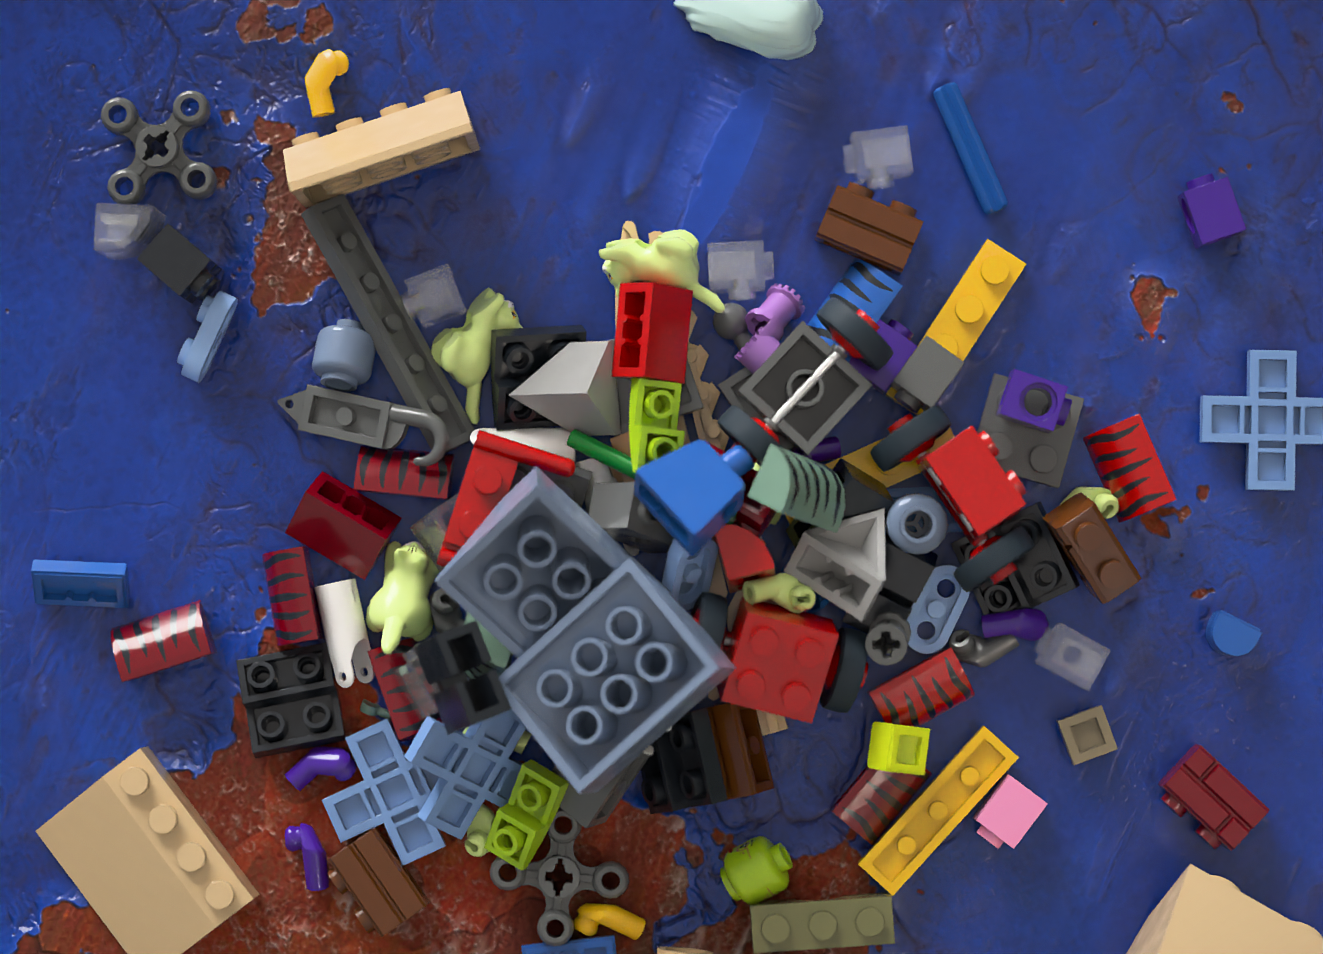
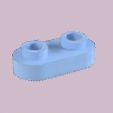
(215, 318)
(687, 575)
(937, 610)

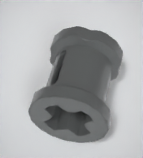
(876, 644)

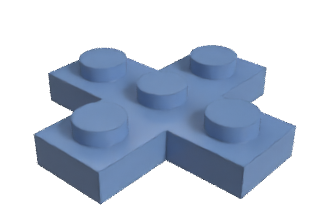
(1265, 420)
(469, 767)
(389, 795)

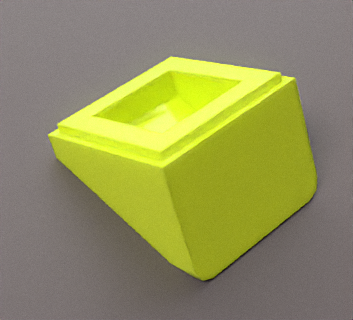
(898, 748)

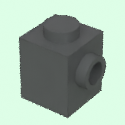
(926, 376)

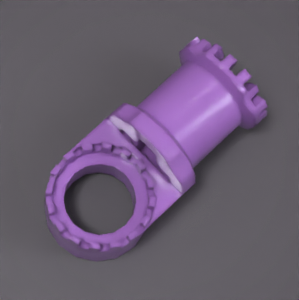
(767, 325)

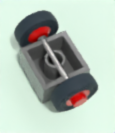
(807, 383)

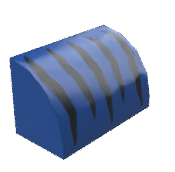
(862, 289)

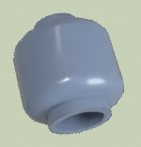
(344, 355)
(925, 538)

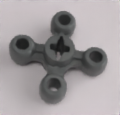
(143, 134)
(583, 879)

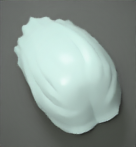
(764, 26)

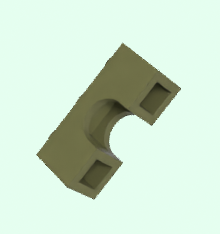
(822, 923)

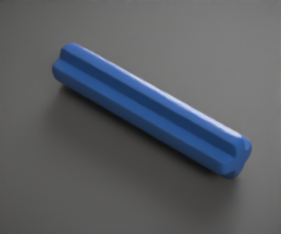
(970, 148)

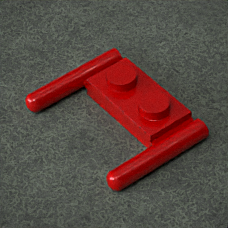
(488, 481)

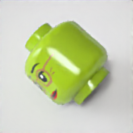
(756, 870)

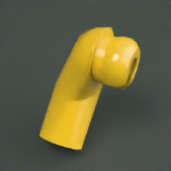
(319, 78)
(611, 916)

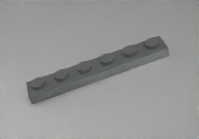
(385, 316)

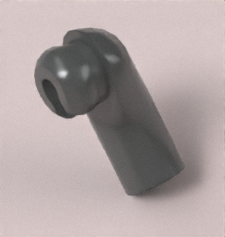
(445, 611)
(978, 650)

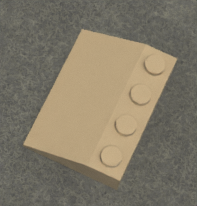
(379, 149)
(146, 859)

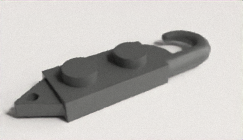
(363, 420)

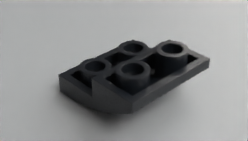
(516, 357)
(1040, 572)
(291, 700)
(684, 767)

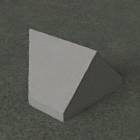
(576, 389)
(845, 564)

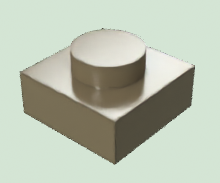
(1086, 734)

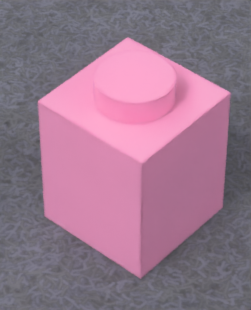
(1008, 812)

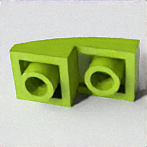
(653, 420)
(527, 816)

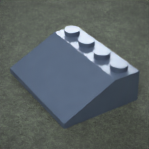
(531, 563)
(613, 677)

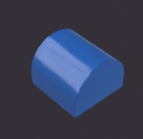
(1230, 634)

